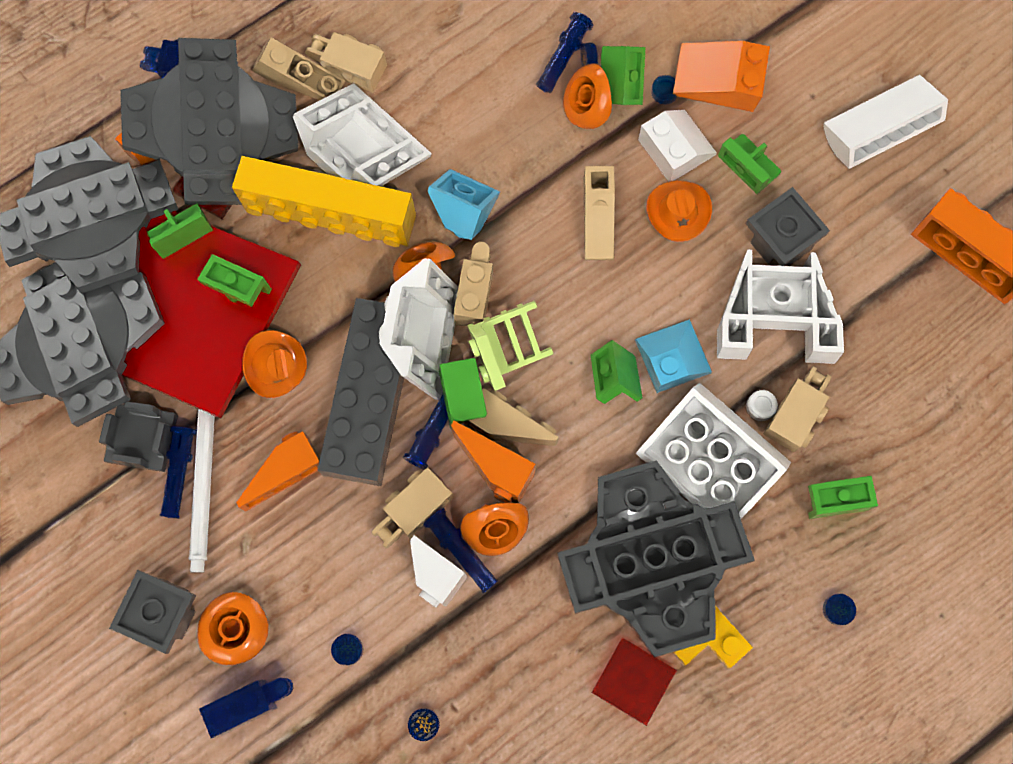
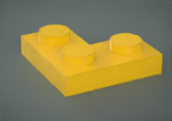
(728, 645)

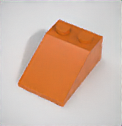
(722, 73)
(500, 468)

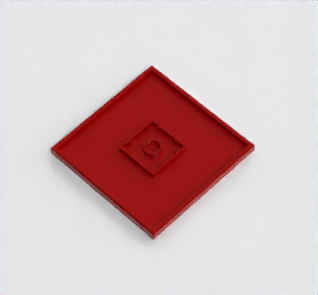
(204, 333)

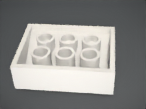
(713, 453)

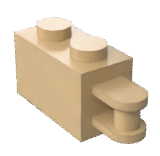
(349, 59)
(474, 287)
(799, 411)
(413, 506)

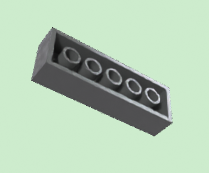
(363, 403)

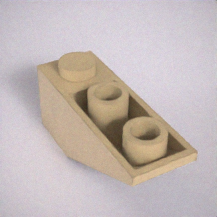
(295, 71)
(599, 212)
(511, 423)

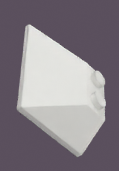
(357, 138)
(420, 325)

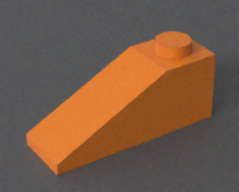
(284, 467)

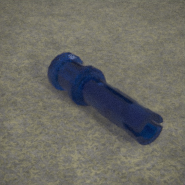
(570, 41)
(427, 438)
(179, 456)
(451, 538)

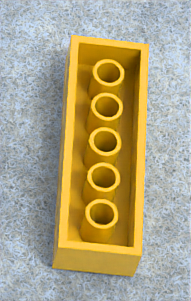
(325, 201)

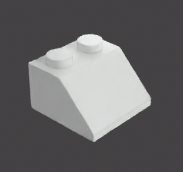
(675, 143)
(435, 574)

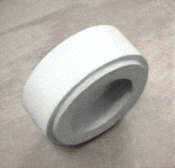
(761, 405)

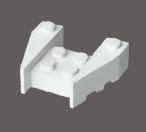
(781, 301)

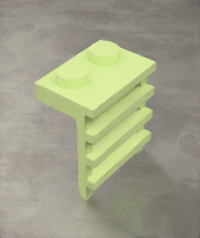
(488, 348)

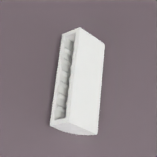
(885, 121)

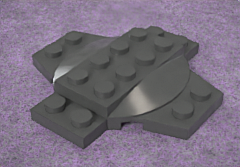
(207, 119)
(85, 214)
(76, 342)
(655, 558)

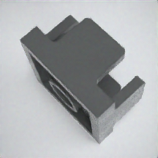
(786, 229)
(138, 436)
(154, 612)

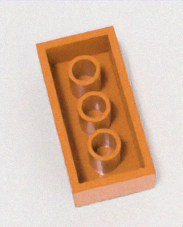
(970, 243)

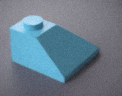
(462, 203)
(673, 356)

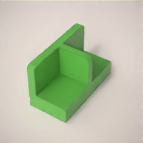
(625, 73)
(749, 162)
(179, 230)
(233, 281)
(615, 373)
(462, 390)
(842, 497)

